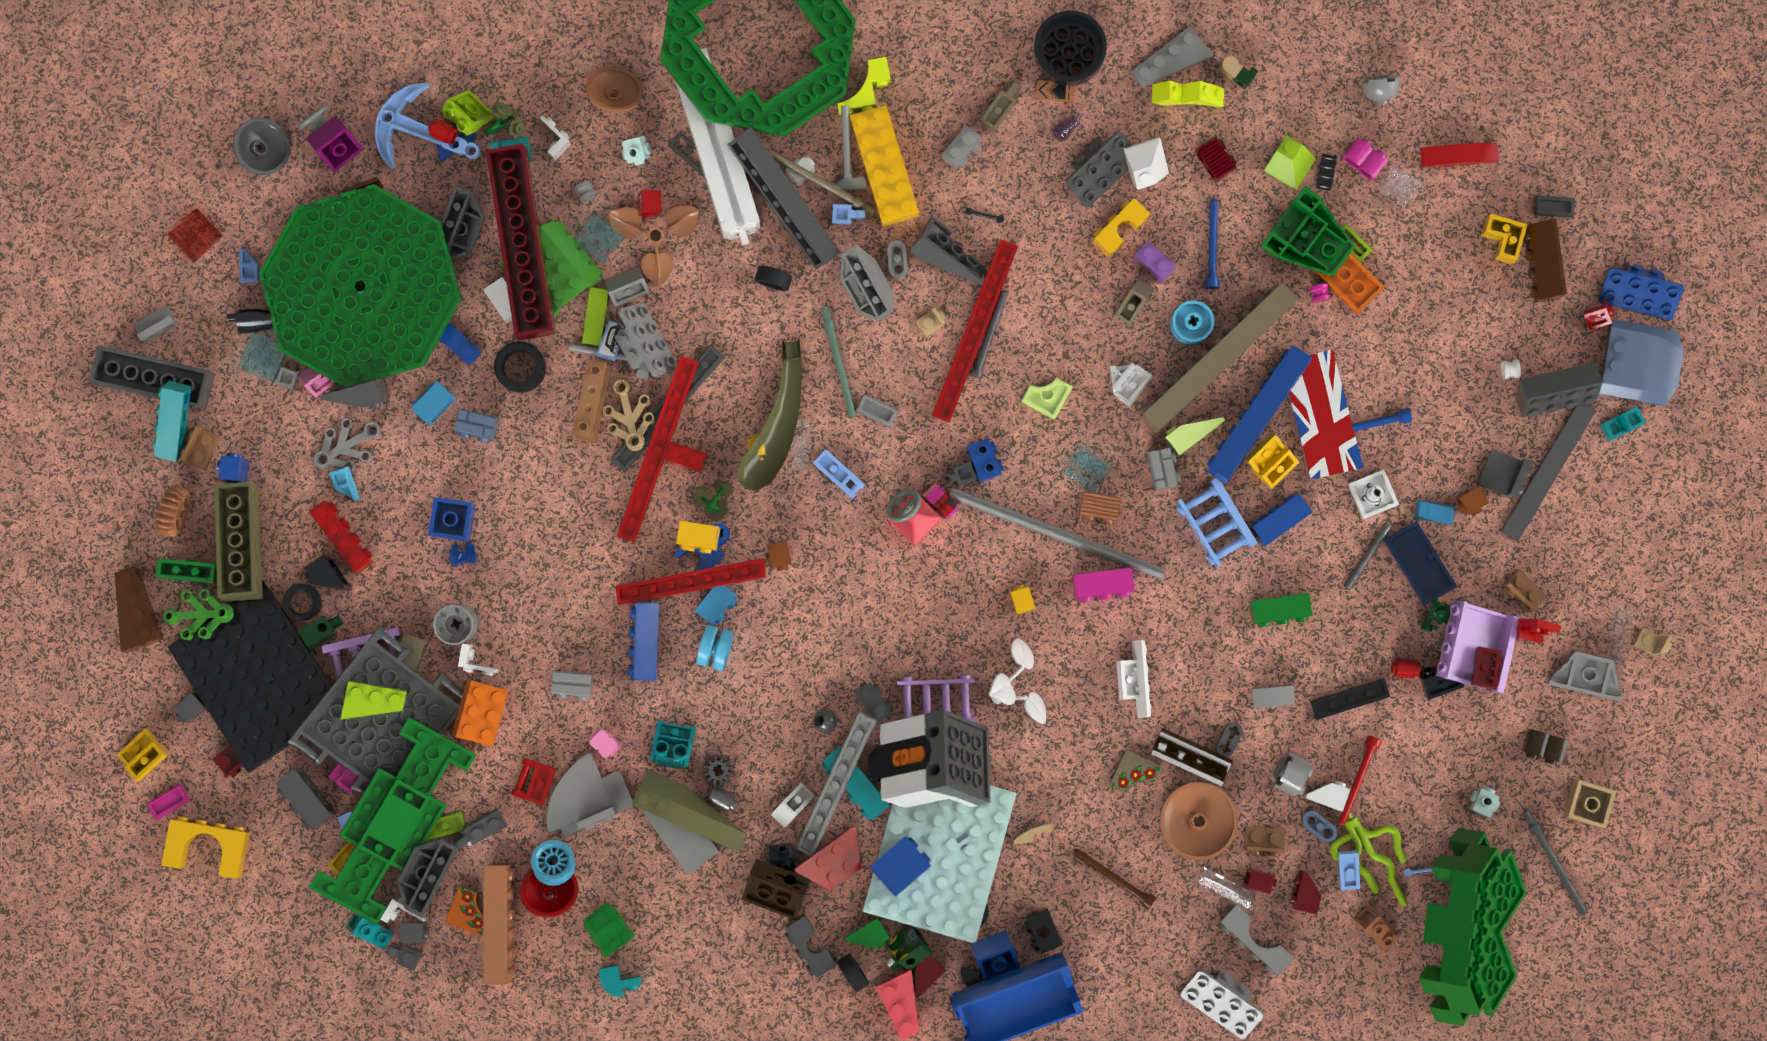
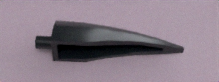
(251, 320)

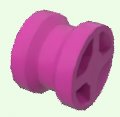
(1319, 293)

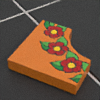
(465, 911)

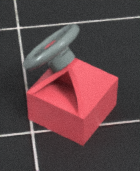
(912, 517)

